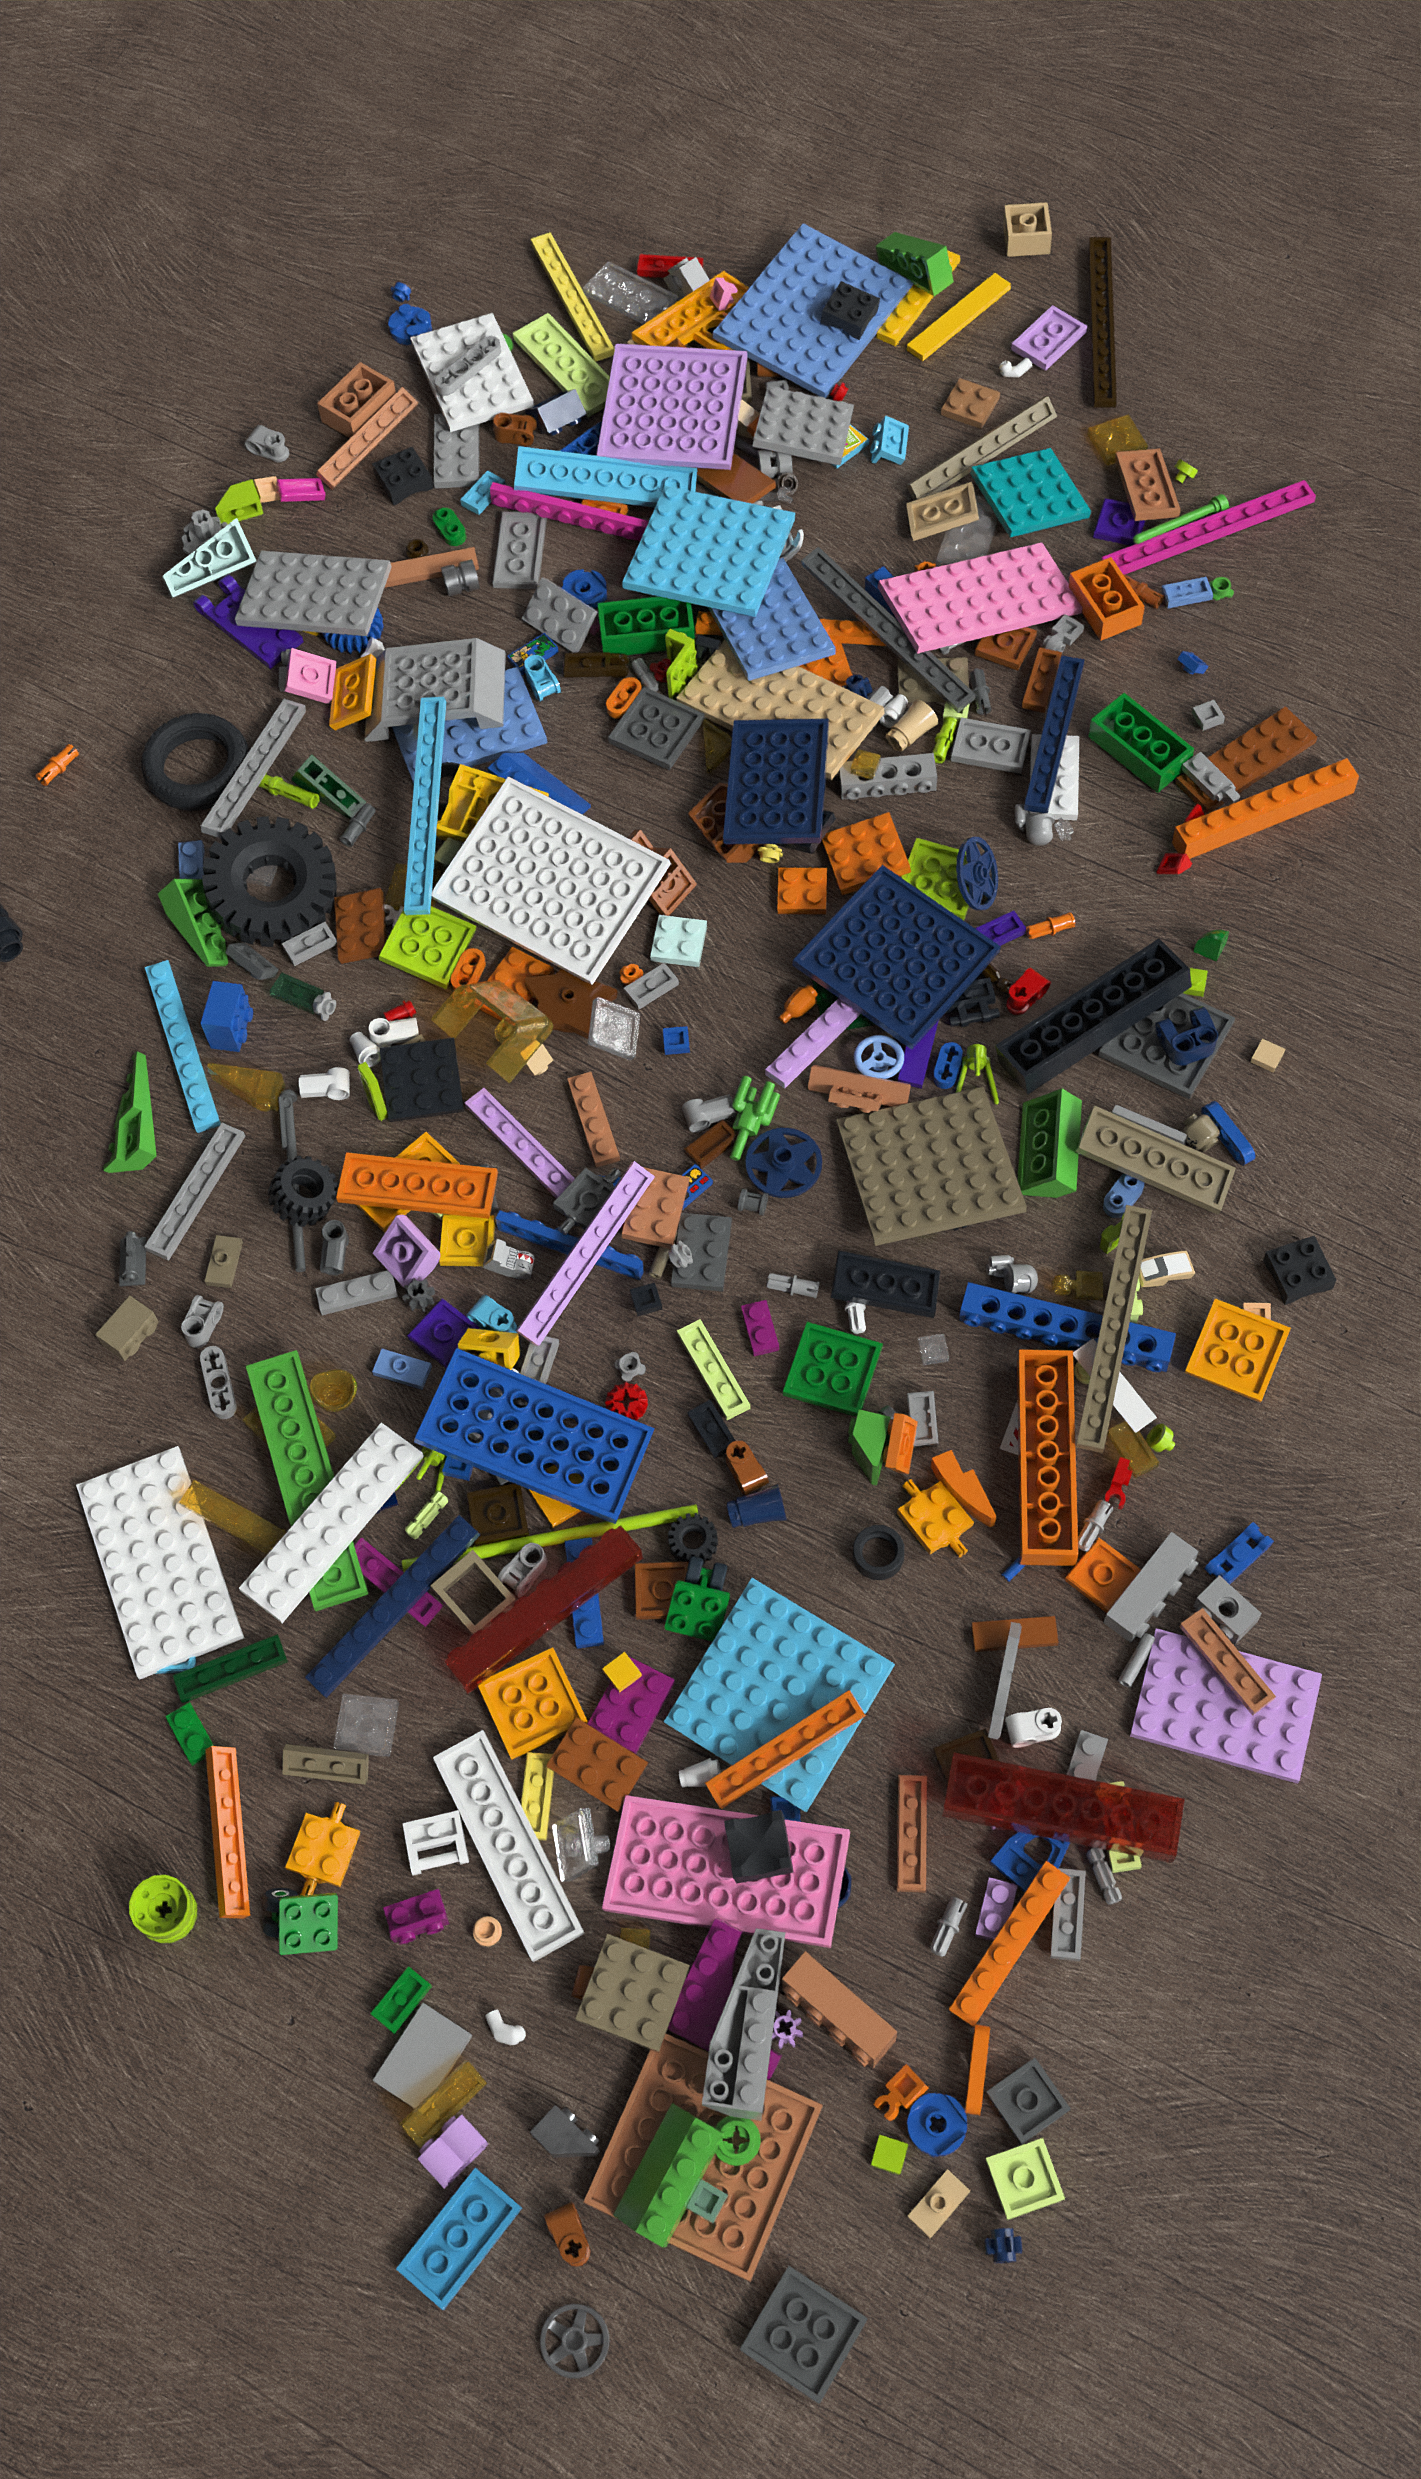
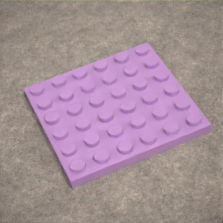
(673, 406)

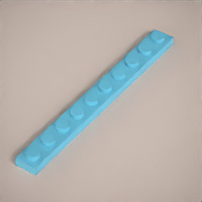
(425, 806)

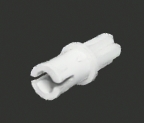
(856, 1317)

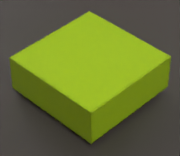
(889, 2155)

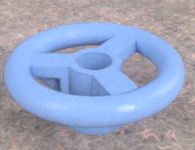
(879, 1068)

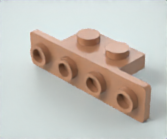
(857, 1090)

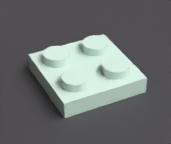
(678, 940)

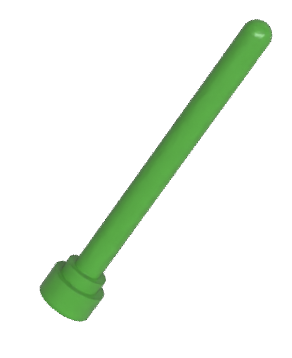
(1217, 504)

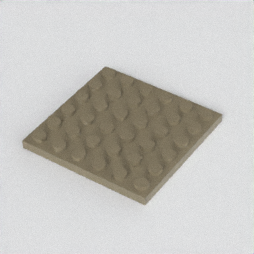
(930, 1166)

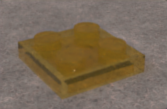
(1116, 436)

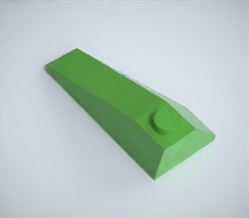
(188, 910)

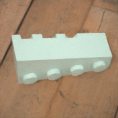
(214, 559)

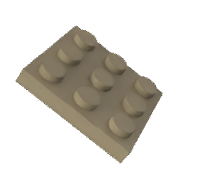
(632, 1993)

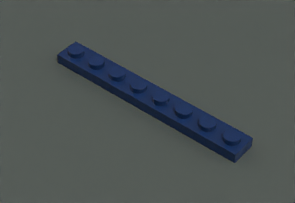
(1054, 735)
(392, 1606)

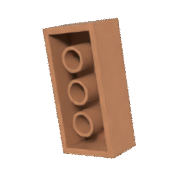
(839, 2010)

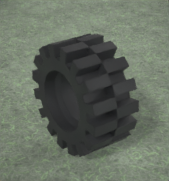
(689, 1524)

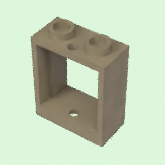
(458, 1571)

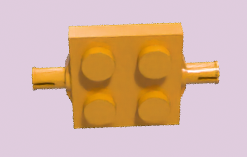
(935, 1517)
(323, 1850)

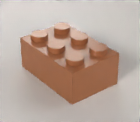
(355, 399)

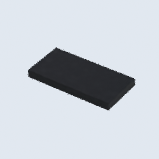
(885, 1284)

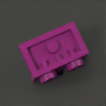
(416, 1916)

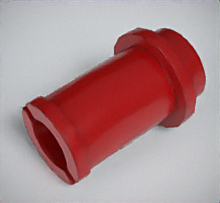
(400, 1012)

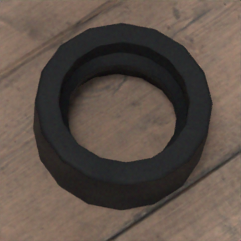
(888, 1534)

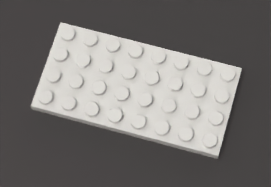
(158, 1563)

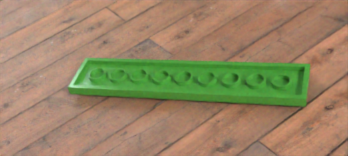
(301, 1462)

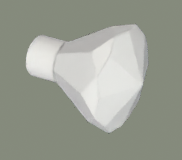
(374, 648)

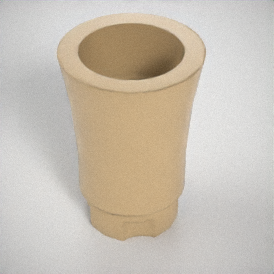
(912, 725)

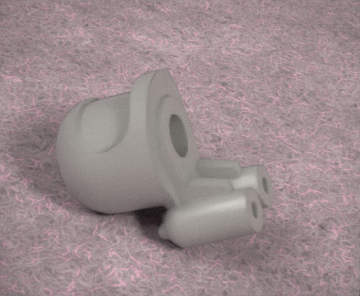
(1037, 827)
(1016, 1276)

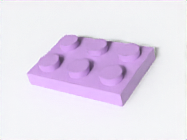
(1049, 337)

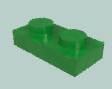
(190, 1733)
(401, 2000)

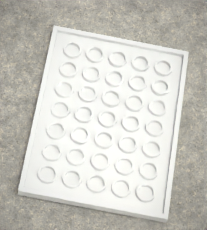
(550, 880)

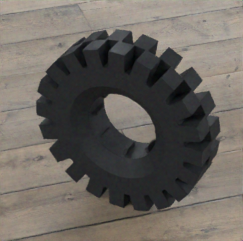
(265, 846)

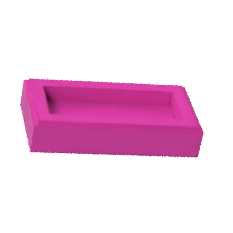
(300, 489)

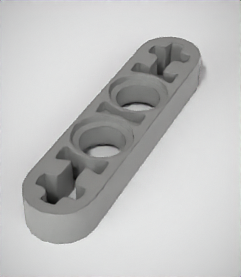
(448, 381)

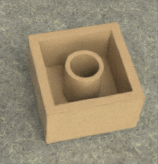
(1027, 229)

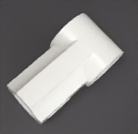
(394, 1031)
(331, 1084)

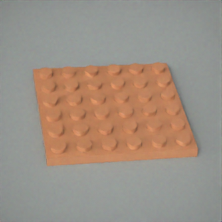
(753, 2189)

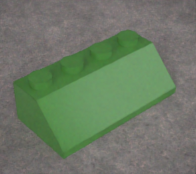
(1049, 1145)
(668, 2175)

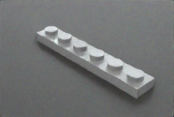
(194, 1191)

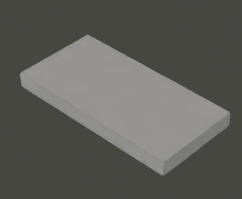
(519, 550)

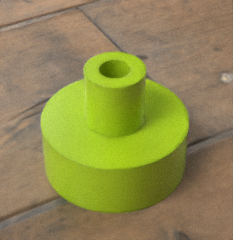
(1185, 469)
(1160, 1438)

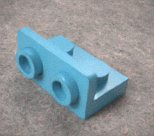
(889, 441)

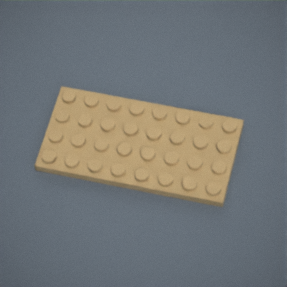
(726, 695)

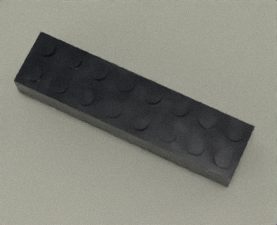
(1093, 1016)

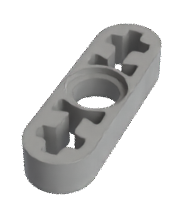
(210, 1374)

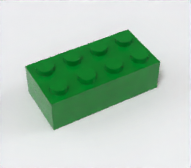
(642, 623)
(1140, 742)

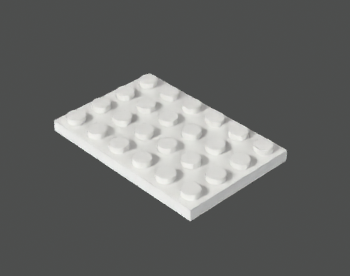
(489, 392)

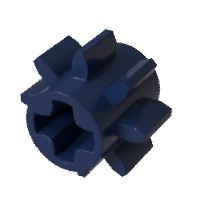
(858, 685)
(1003, 2245)

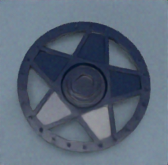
(976, 873)
(783, 1162)

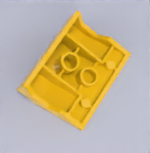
(468, 800)

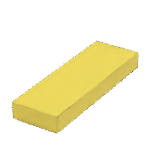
(537, 1792)

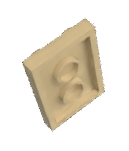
(942, 511)

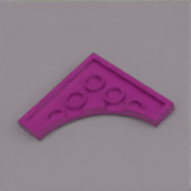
(709, 1988)

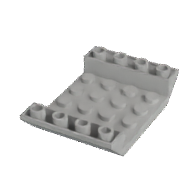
(461, 671)

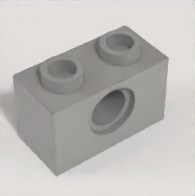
(686, 277)
(1220, 1595)

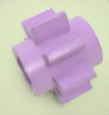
(787, 2020)

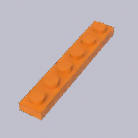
(785, 1749)
(227, 1832)
(1009, 1944)

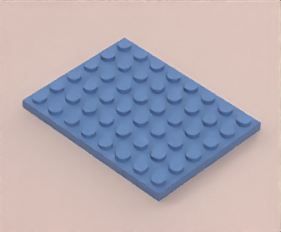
(784, 307)

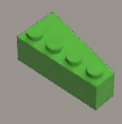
(917, 260)

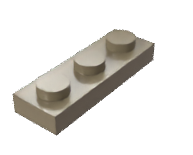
(325, 1764)

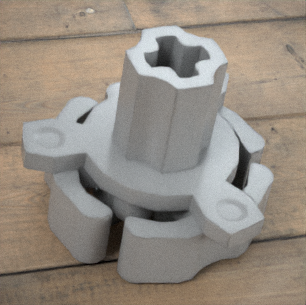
(200, 530)

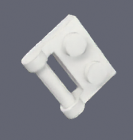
(433, 1833)

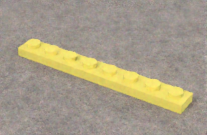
(572, 297)

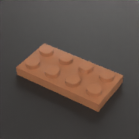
(1147, 484)

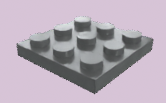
(656, 728)
(803, 2334)

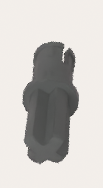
(981, 691)
(357, 825)

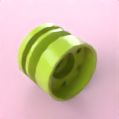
(152, 1897)

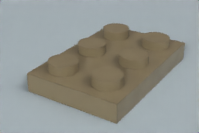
(915, 688)

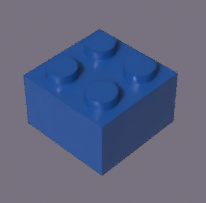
(226, 1016)

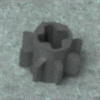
(421, 1300)

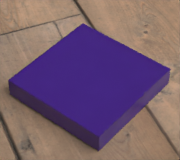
(1117, 523)
(441, 1332)

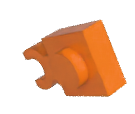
(904, 2090)

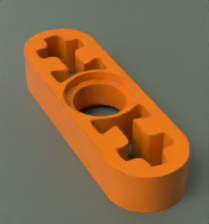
(977, 2069)

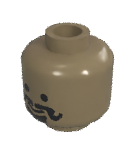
(1200, 1132)

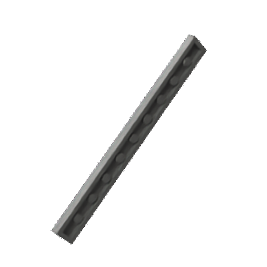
(887, 629)

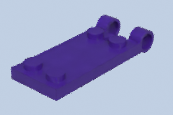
(262, 643)

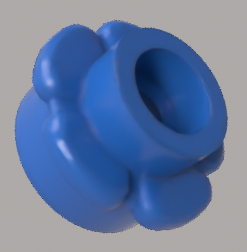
(400, 292)

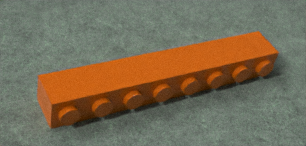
(1265, 809)

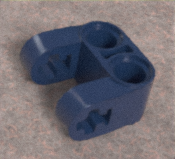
(1188, 1040)

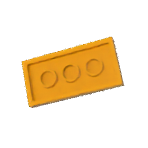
(423, 1149)

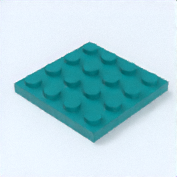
(1030, 492)

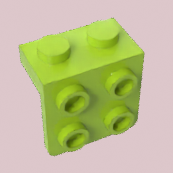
(683, 661)

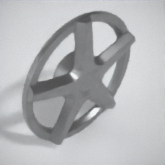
(574, 2341)

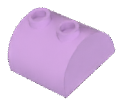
(406, 1251)

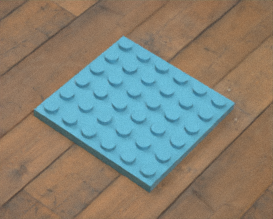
(709, 551)
(768, 1674)

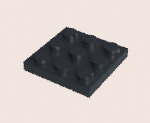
(421, 1079)

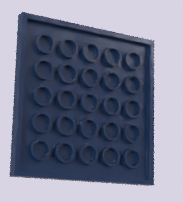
(896, 956)

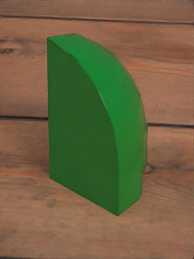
(1211, 944)

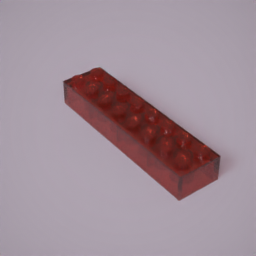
(1064, 1807)

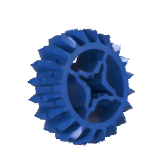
(356, 642)

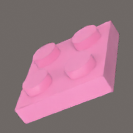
(310, 676)

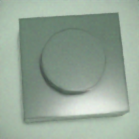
(707, 2201)

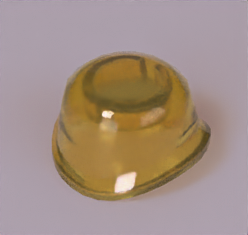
(333, 1389)

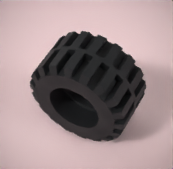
(312, 1176)

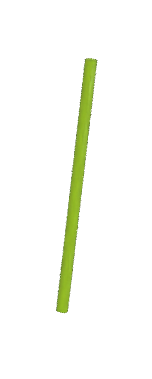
(574, 1533)

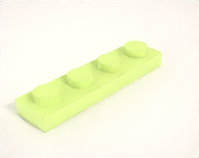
(713, 1369)

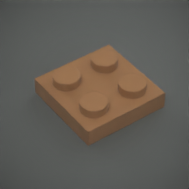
(970, 403)

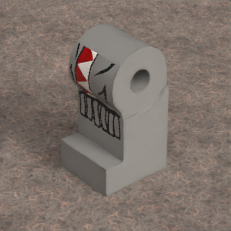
(508, 1260)

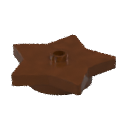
(567, 1000)

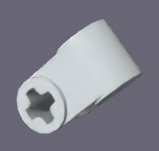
(1029, 1727)

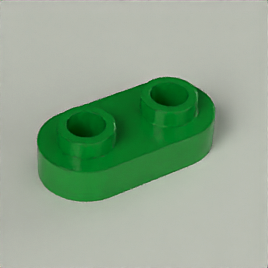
(446, 523)

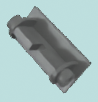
(132, 1260)

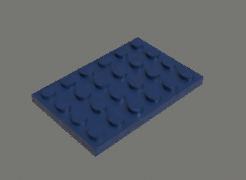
(776, 781)

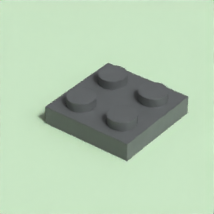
(1028, 2101)

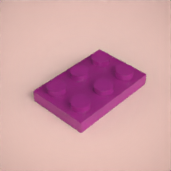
(630, 1714)

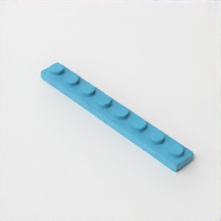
(182, 1046)

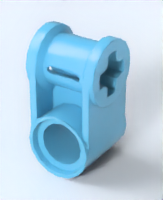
(542, 680)
(492, 1316)

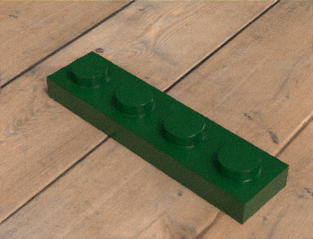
(230, 1668)

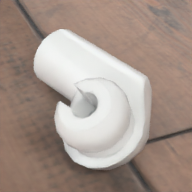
(1015, 371)
(502, 2032)

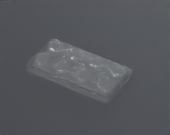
(628, 293)
(971, 539)

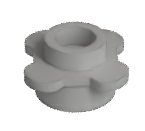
(324, 1005)
(680, 1255)
(630, 1359)

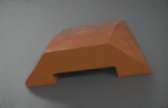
(710, 819)

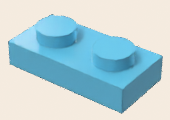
(479, 495)

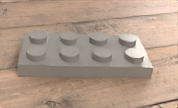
(455, 455)

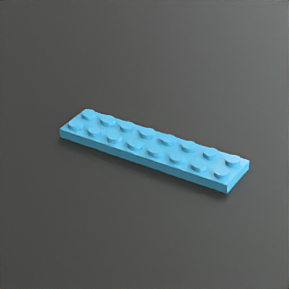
(597, 477)

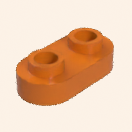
(621, 698)
(464, 971)

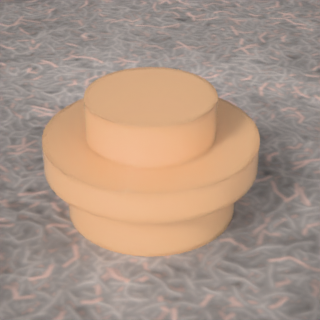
(487, 1931)

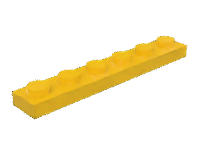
(908, 310)

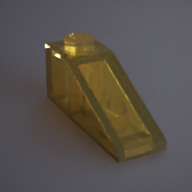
(253, 1086)

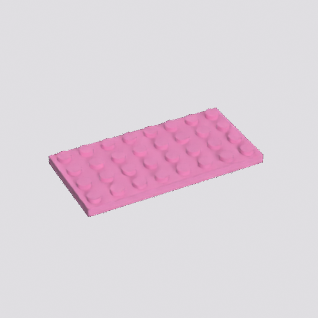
(979, 597)
(677, 1869)

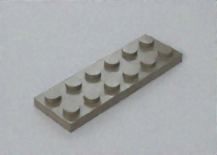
(1156, 1160)

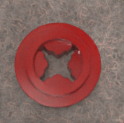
(636, 1409)

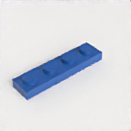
(588, 1617)

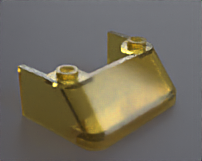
(519, 1031)

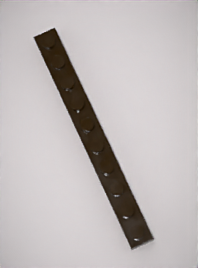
(1102, 323)

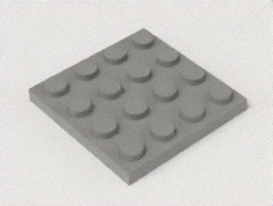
(803, 425)

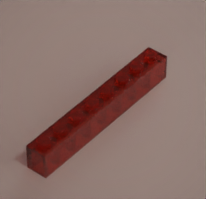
(543, 1608)

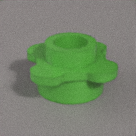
(1221, 588)

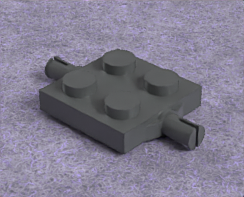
(584, 1198)

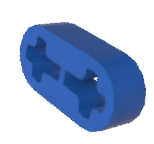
(952, 1066)

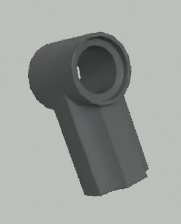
(333, 1249)

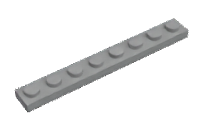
(253, 768)

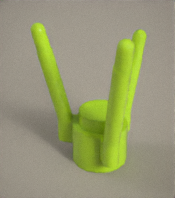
(977, 1060)
(431, 1458)

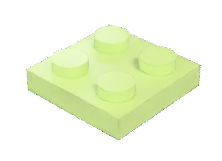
(1025, 2179)

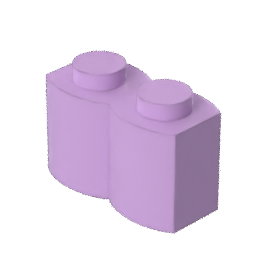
(452, 2150)

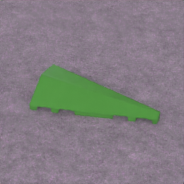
(134, 1124)

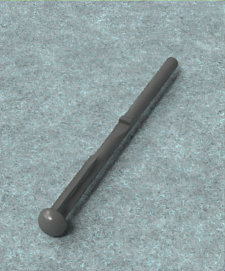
(288, 1142)

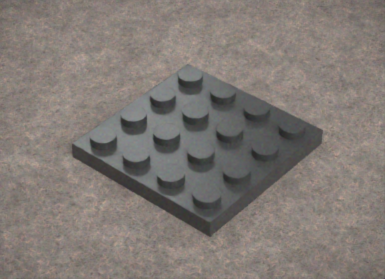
(1143, 1054)

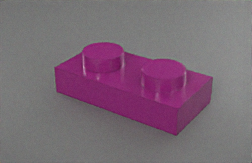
(760, 1328)

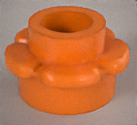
(627, 979)

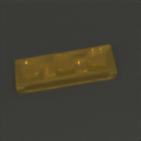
(443, 2103)

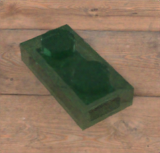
(295, 992)

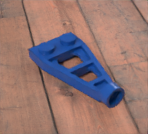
(1018, 1866)

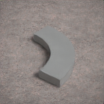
(1005, 1680)

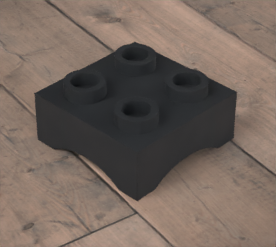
(850, 309)
(402, 475)
(1299, 1269)
(758, 1847)

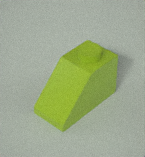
(239, 502)

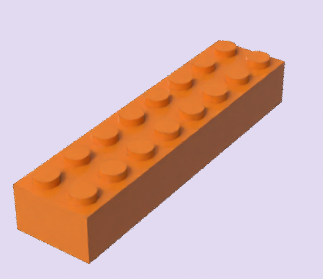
(1047, 1458)

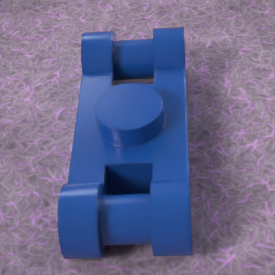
(1239, 1554)

